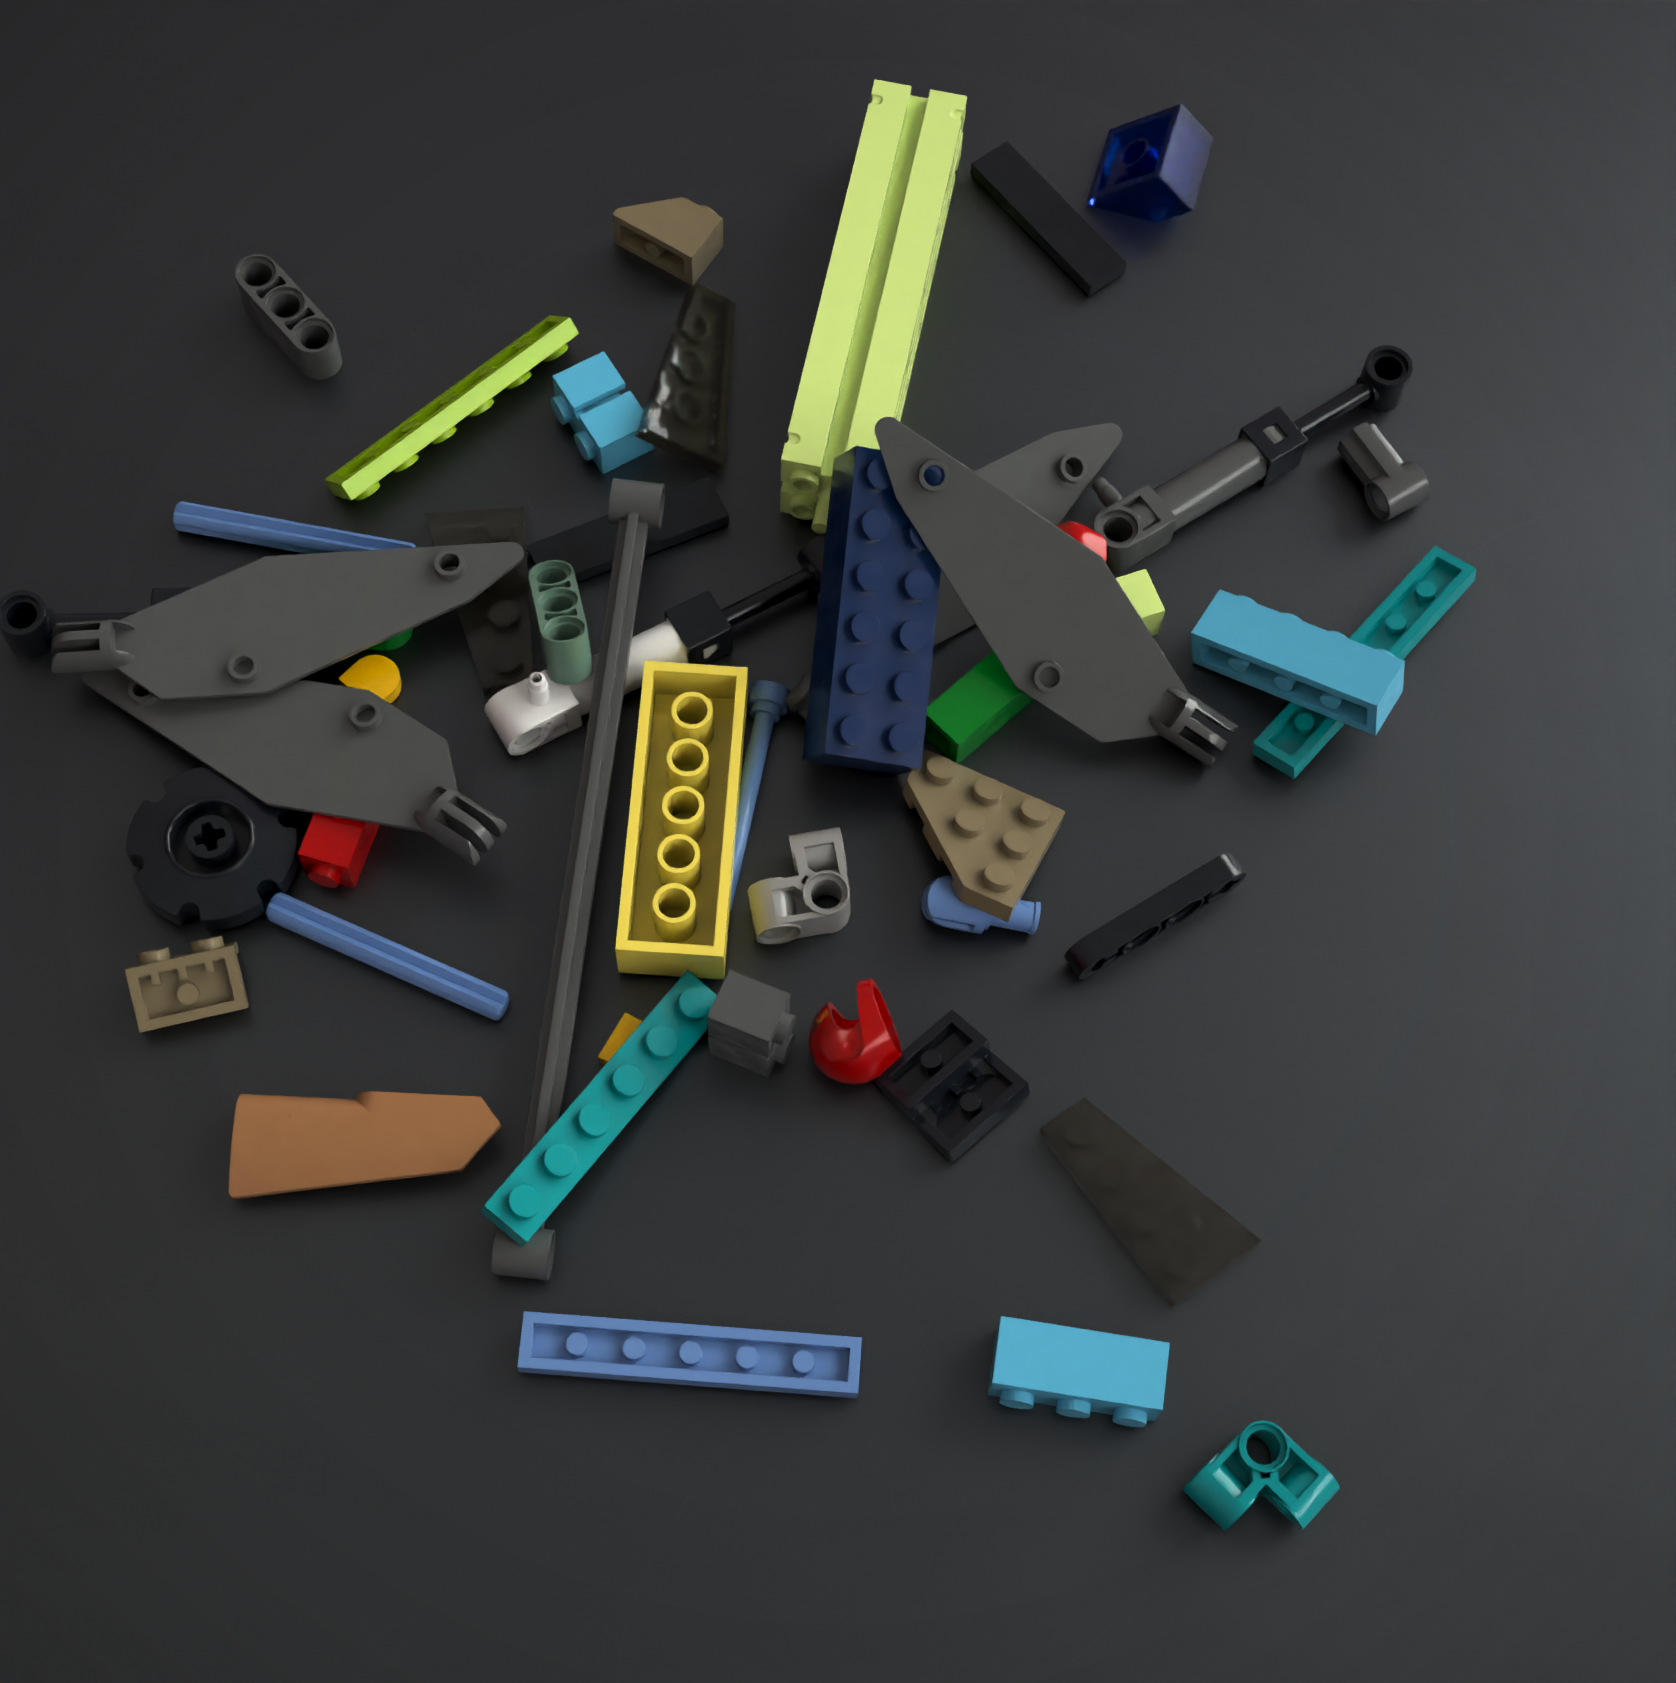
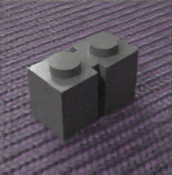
(750, 1024)

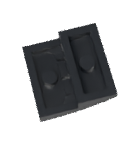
(952, 1086)

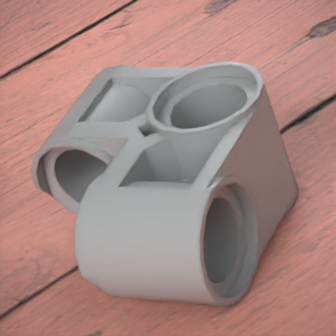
(785, 906)

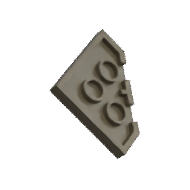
(981, 831)

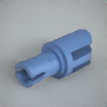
(945, 910)

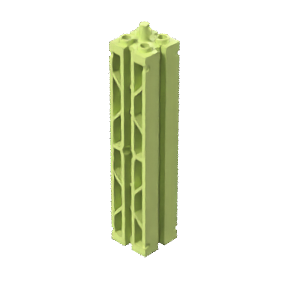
(873, 288)

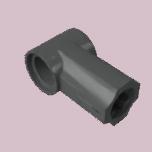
(1387, 480)

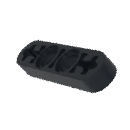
(1155, 915)

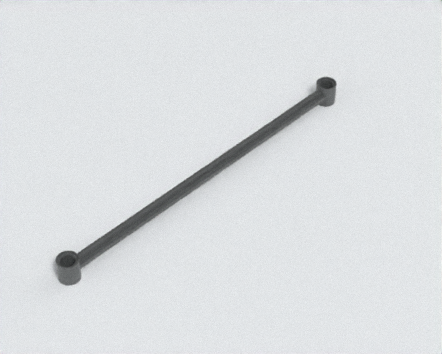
(634, 509)

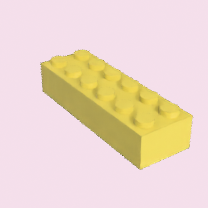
(682, 820)

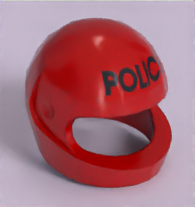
(855, 1048)

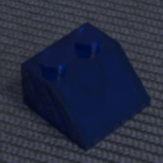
(1152, 166)

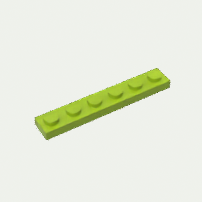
(438, 418)

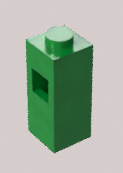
(973, 709)

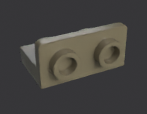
(186, 985)

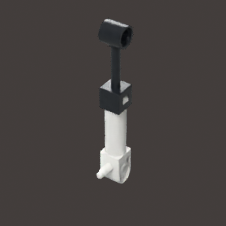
(692, 633)

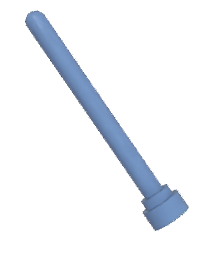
(766, 707)

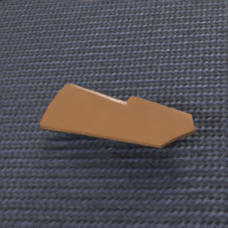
(336, 1142)

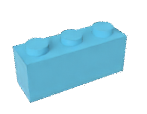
(1078, 1371)

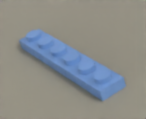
(690, 1354)

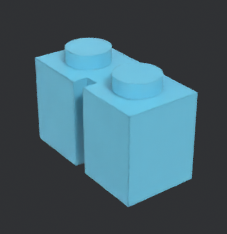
(600, 416)

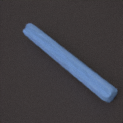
(274, 531)
(388, 956)

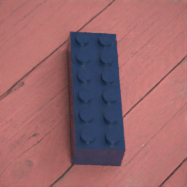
(871, 625)

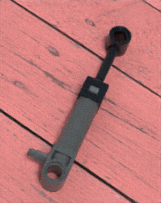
(1260, 455)

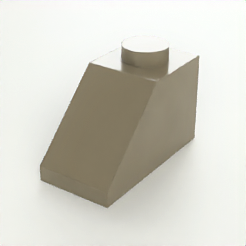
(671, 235)

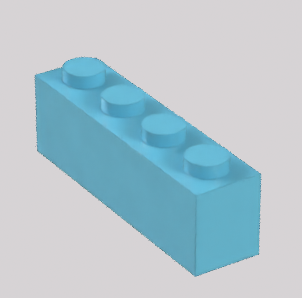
(1298, 661)

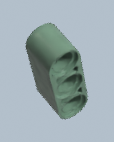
(560, 622)

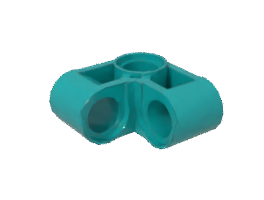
(1290, 1480)

